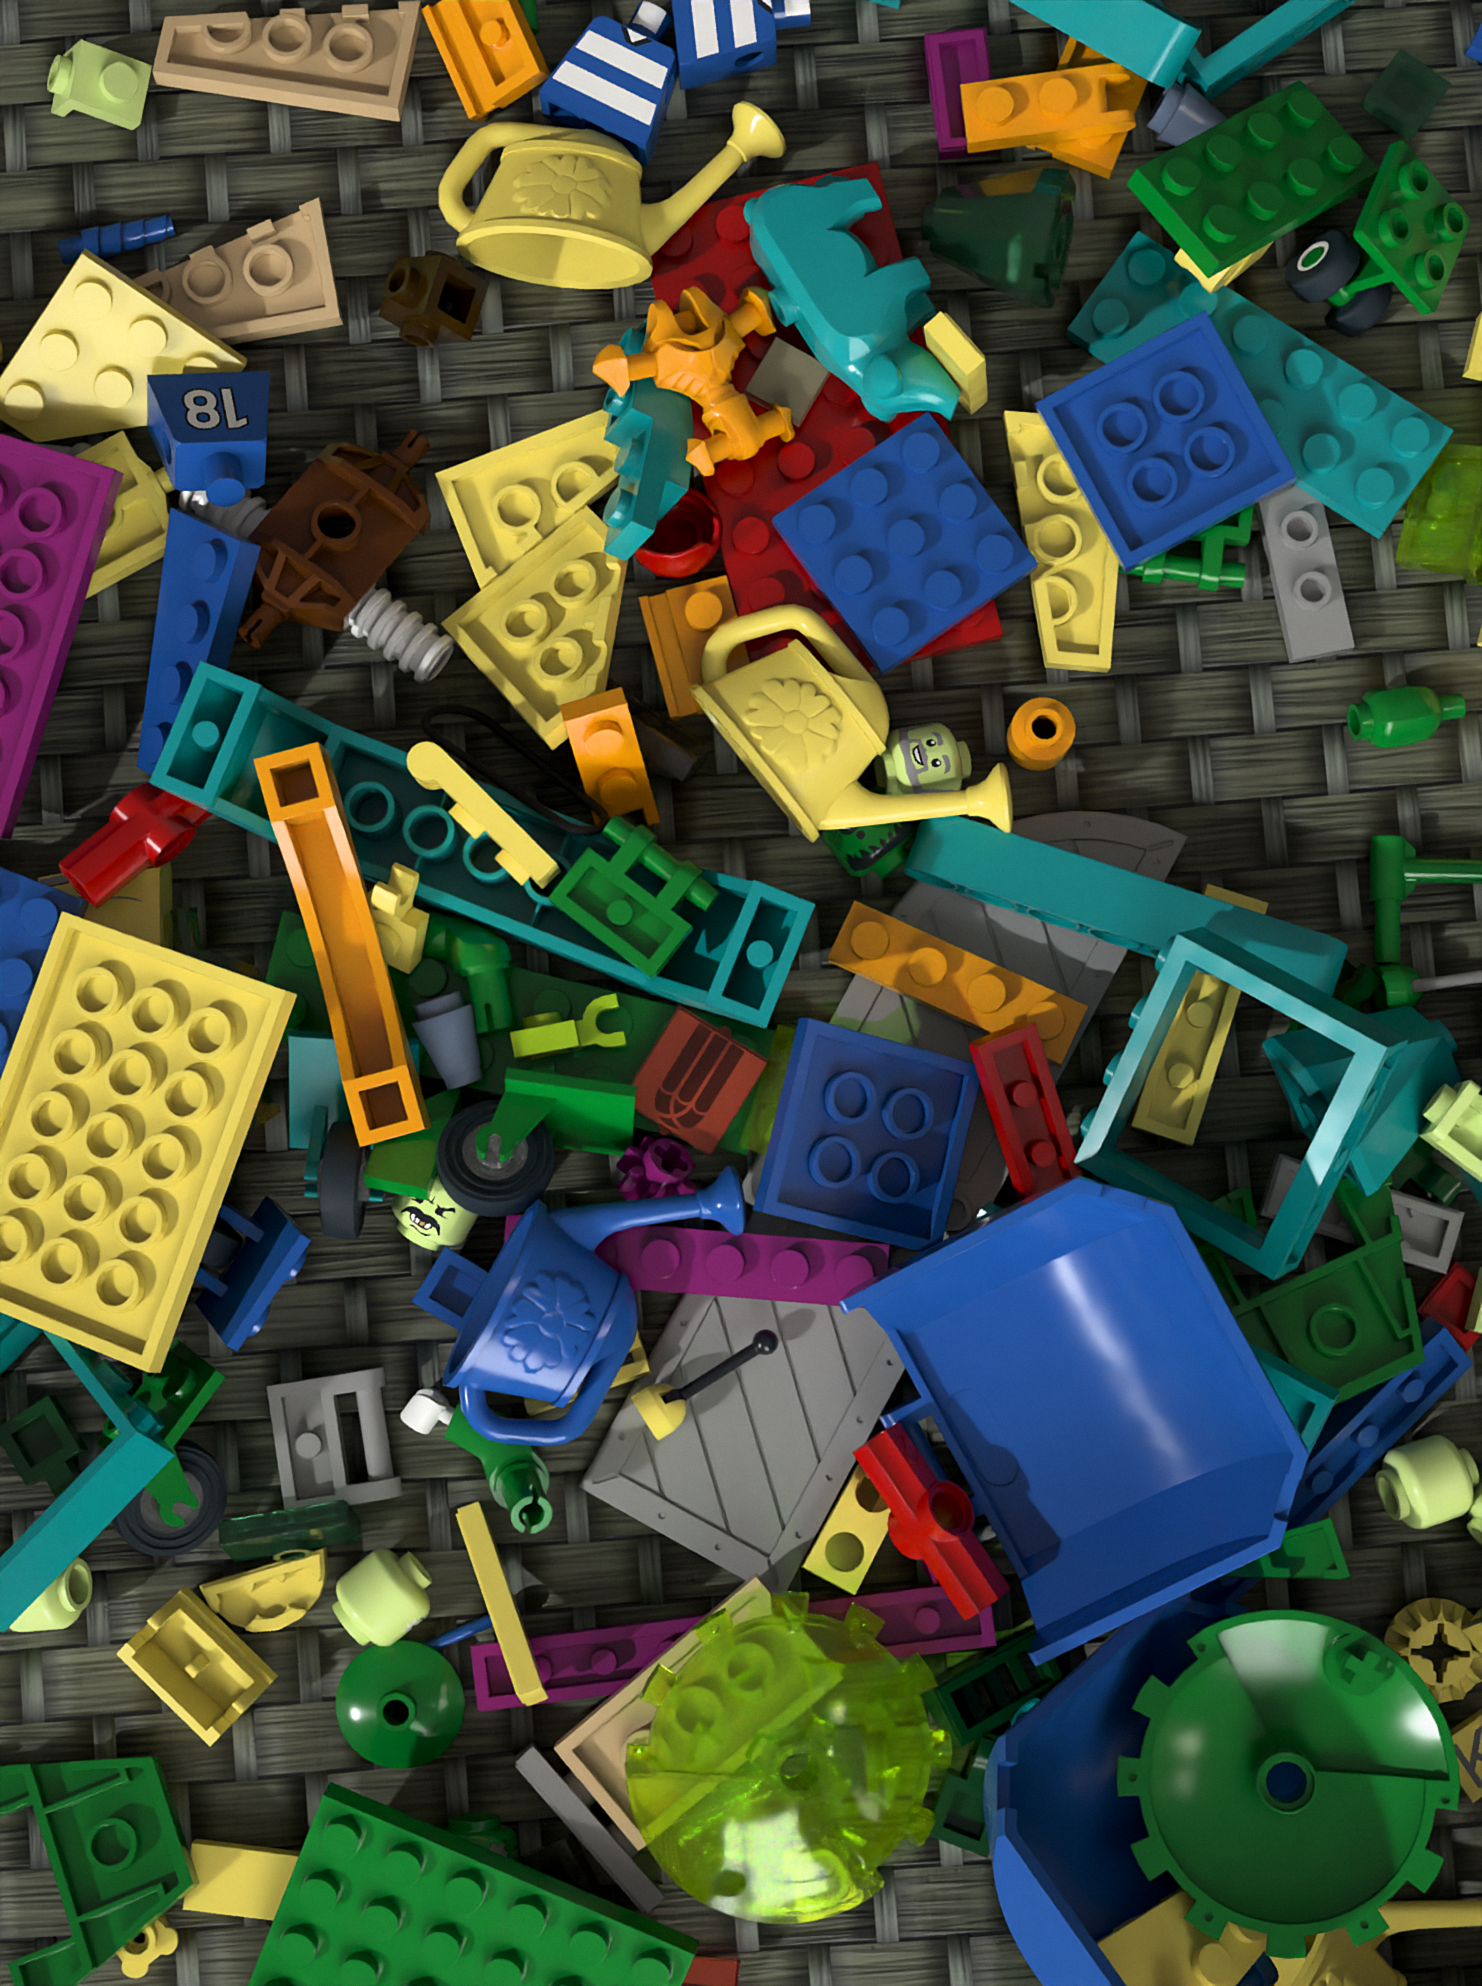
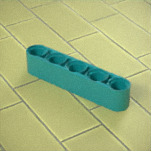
(1130, 32)

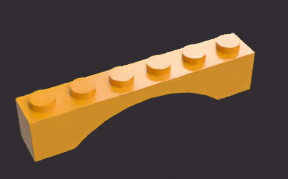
(345, 943)

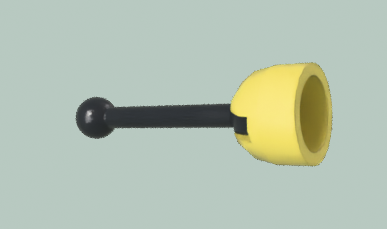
(665, 1405)

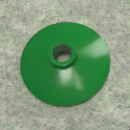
(406, 1673)

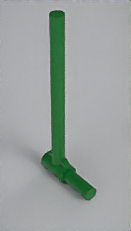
(1395, 875)

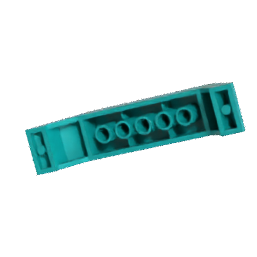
(726, 965)

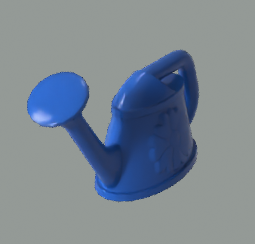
(561, 1308)

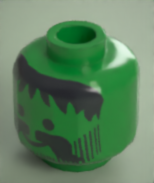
(871, 847)

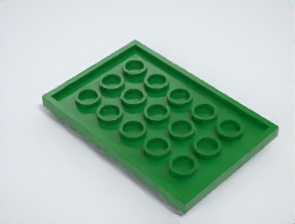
(420, 1907)

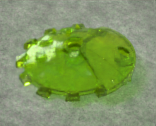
(728, 1720)

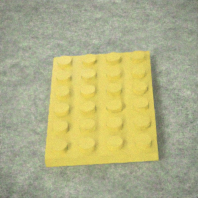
(124, 1133)

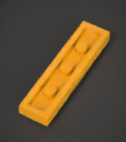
(953, 980)

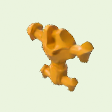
(695, 357)

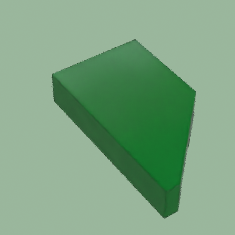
(409, 1162)

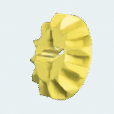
(1416, 1626)

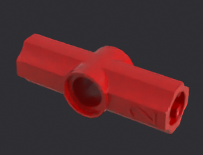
(141, 832)
(931, 1521)

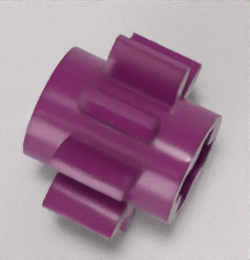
(655, 1170)

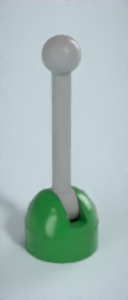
(1403, 986)

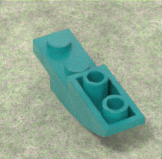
(652, 466)

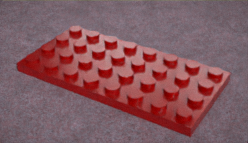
(760, 568)

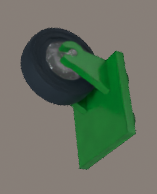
(501, 1152)
(190, 1492)

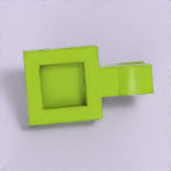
(550, 1036)

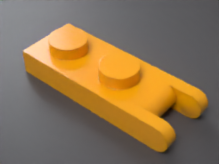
(1043, 107)
(609, 754)

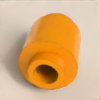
(1032, 751)

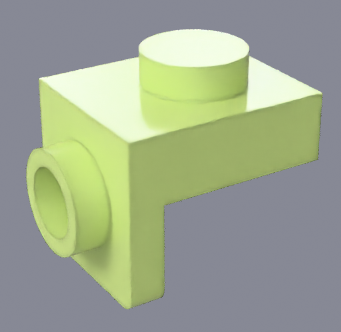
(99, 84)
(1456, 1125)

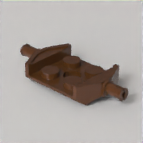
(321, 577)

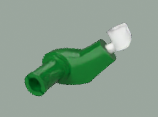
(512, 1471)

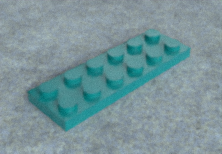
(1339, 428)

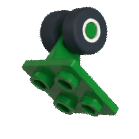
(1408, 237)

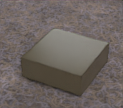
(787, 379)

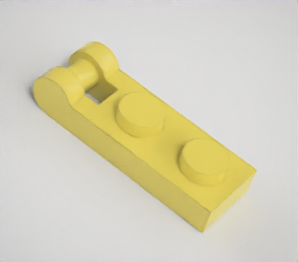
(480, 813)

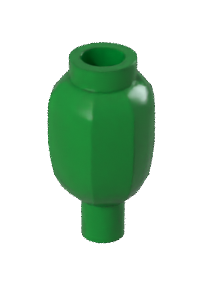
(1401, 715)

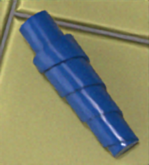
(116, 238)

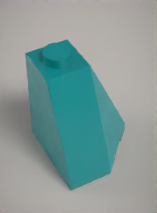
(1314, 1065)

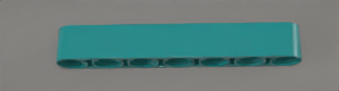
(1105, 899)

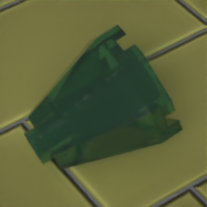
(1006, 231)

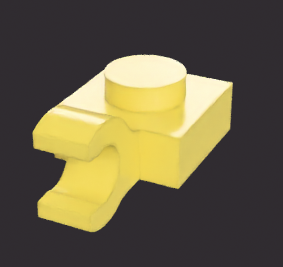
(399, 923)

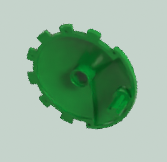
(1368, 1792)

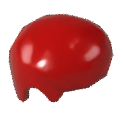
(683, 538)

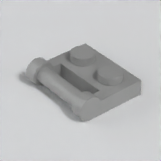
(312, 1440)

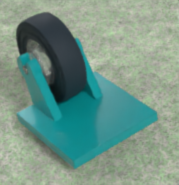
(325, 1127)

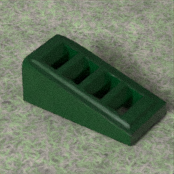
(983, 1666)

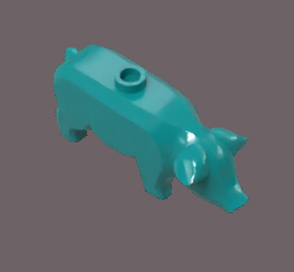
(842, 302)

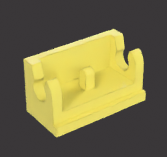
(197, 1665)

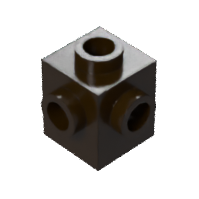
(433, 299)

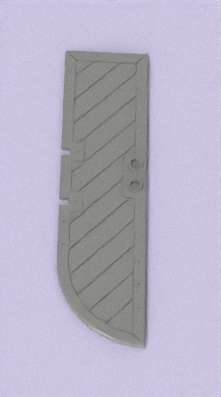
(777, 1435)

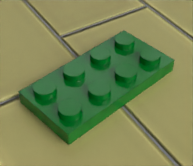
(1252, 178)

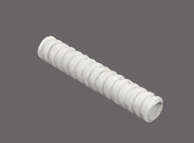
(376, 616)

